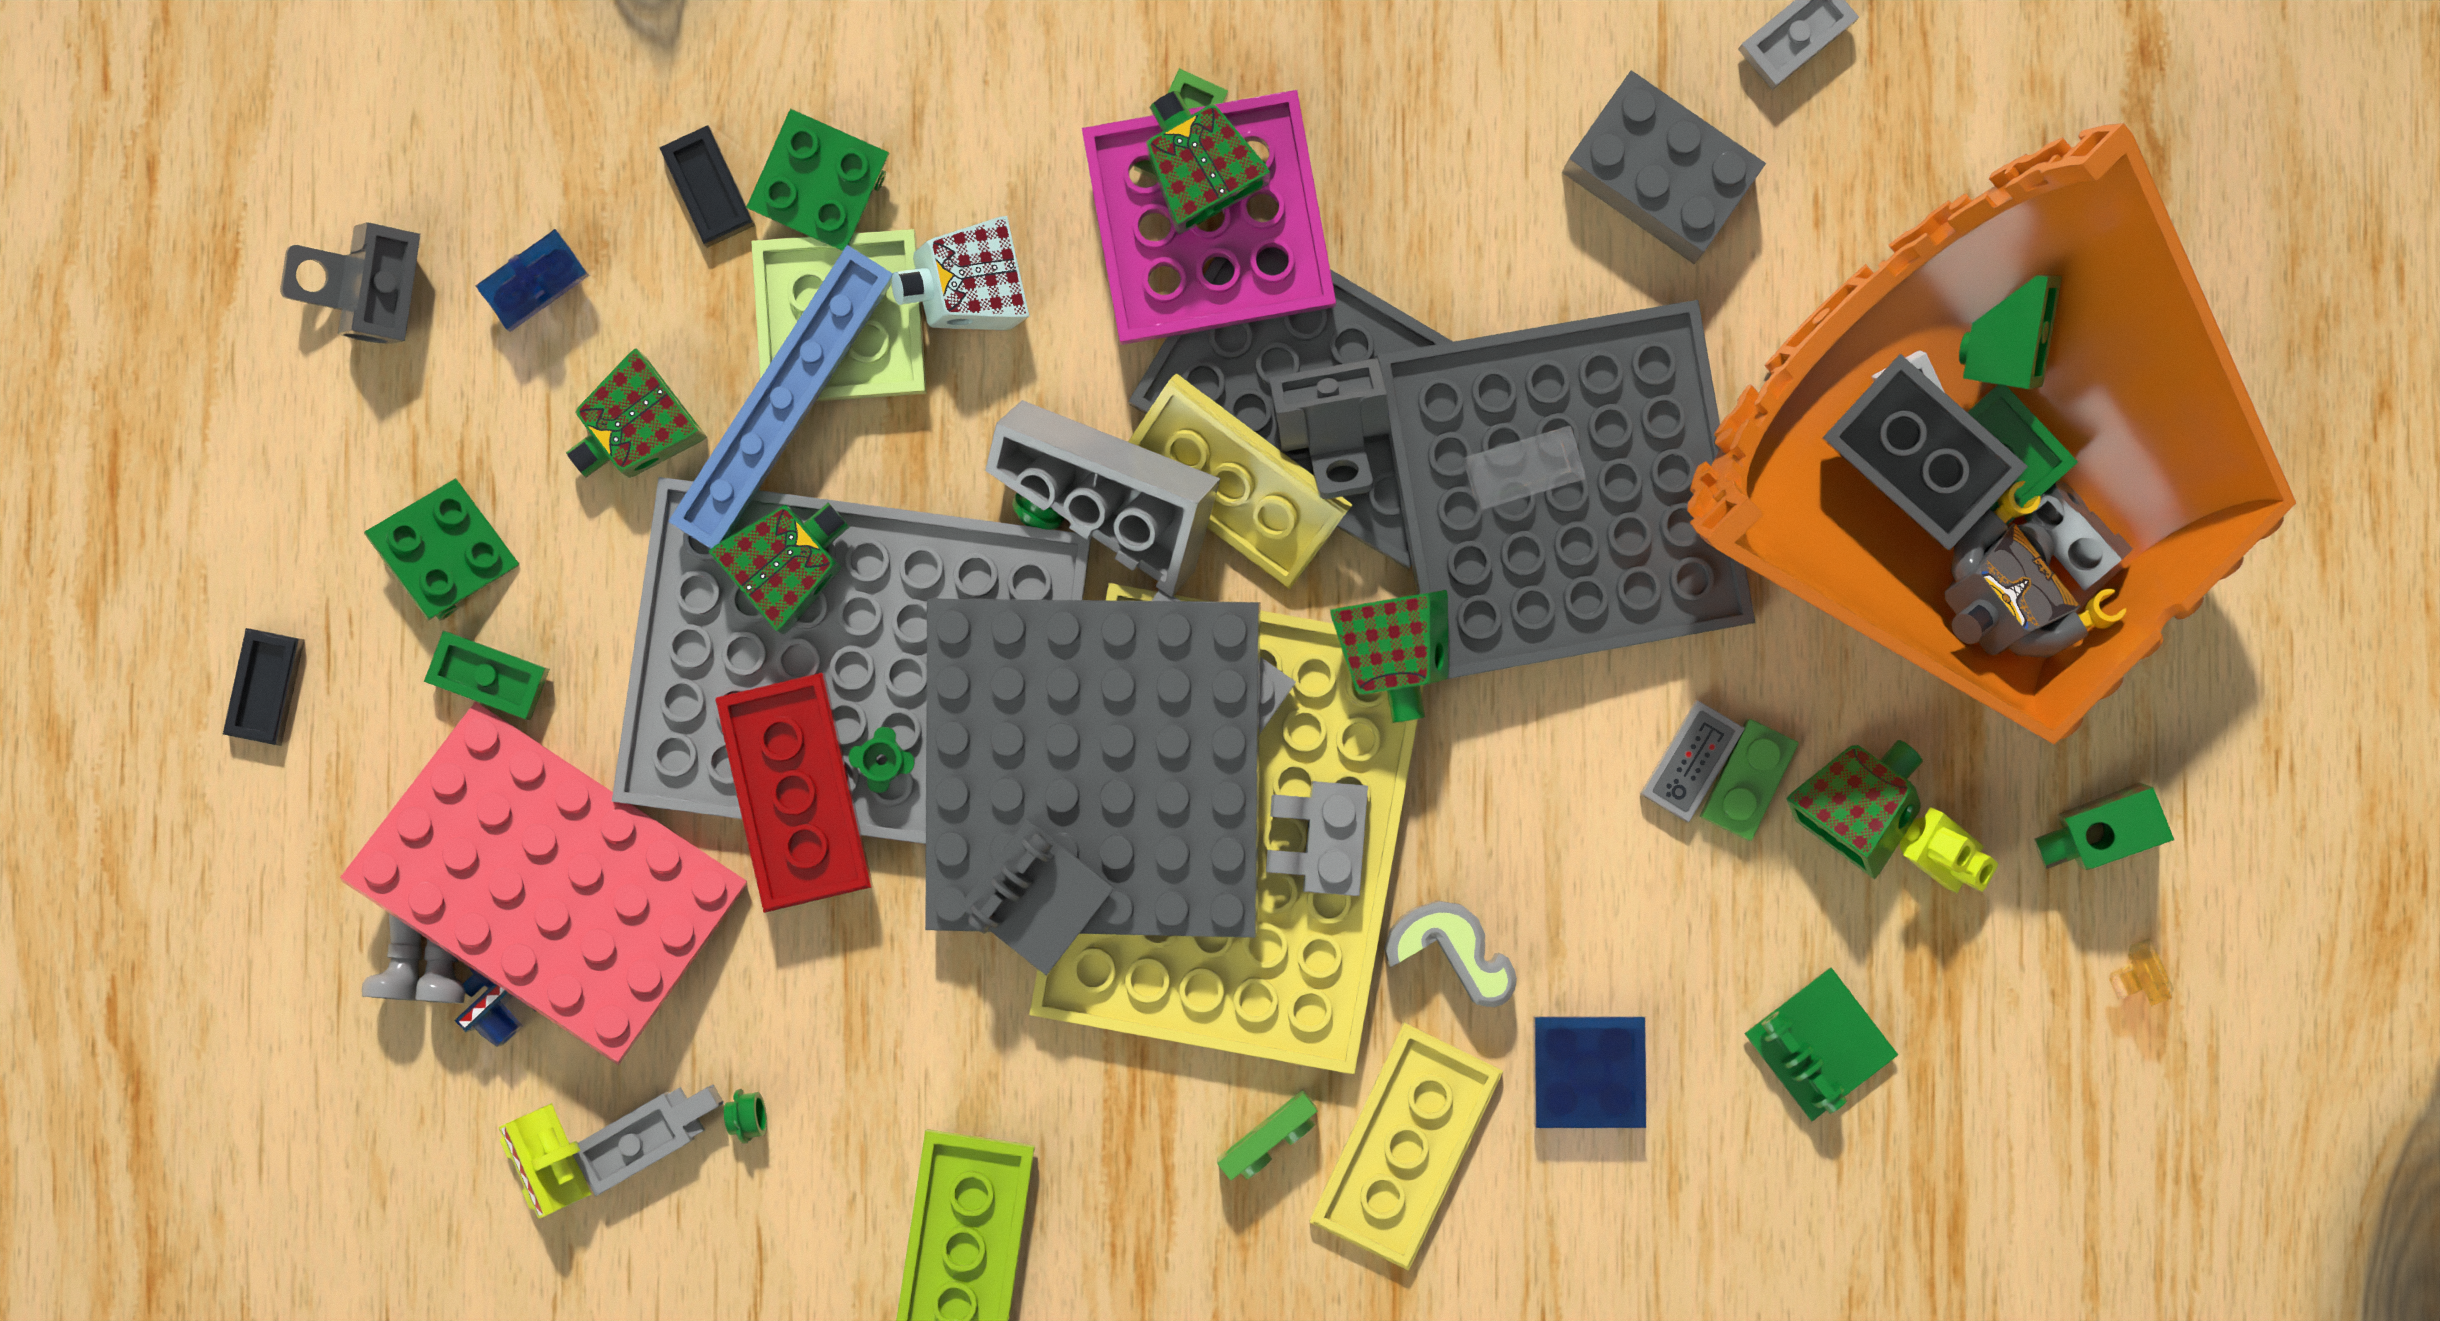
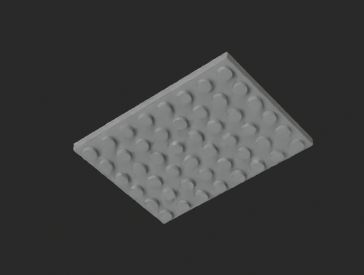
(863, 631)

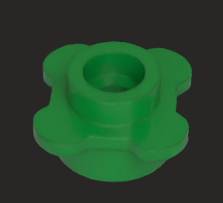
(866, 756)

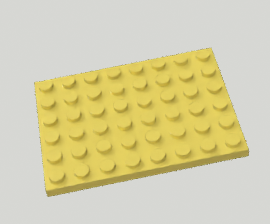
(1309, 971)

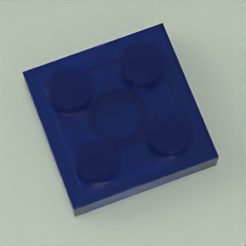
(1589, 1071)

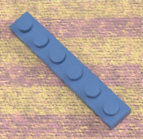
(782, 398)

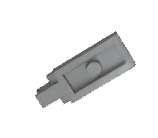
(643, 1137)

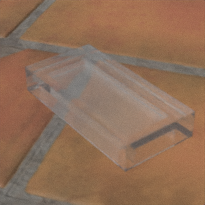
(1524, 468)

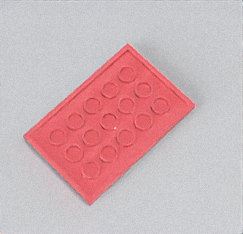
(545, 882)

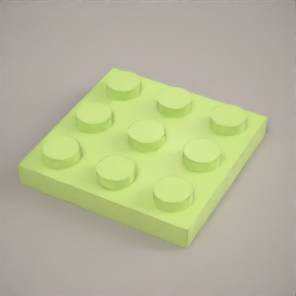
(890, 347)

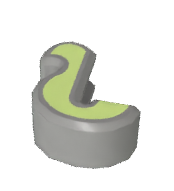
(1462, 942)

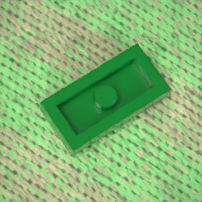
(486, 675)

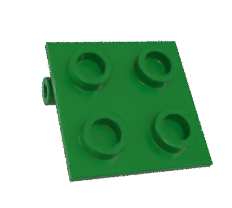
(818, 180)
(441, 549)
(1821, 1044)

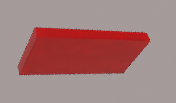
(794, 792)

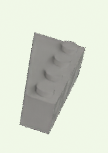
(1107, 489)

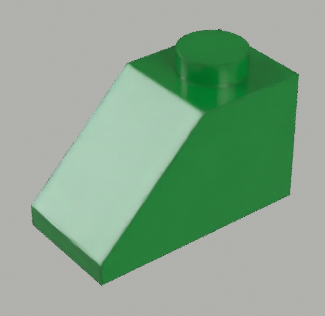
(2013, 337)

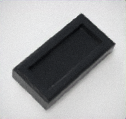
(707, 186)
(263, 687)

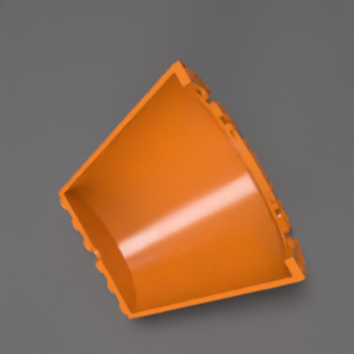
(2128, 388)

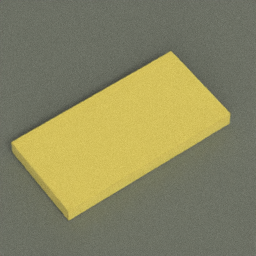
(1263, 498)
(1405, 1146)

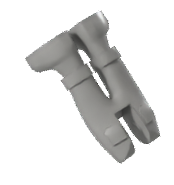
(402, 975)

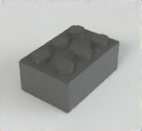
(1663, 167)
(1924, 452)

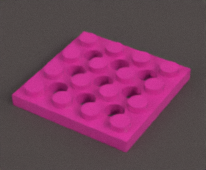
(1196, 303)

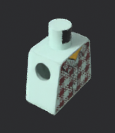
(966, 279)

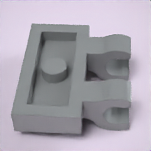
(1333, 837)

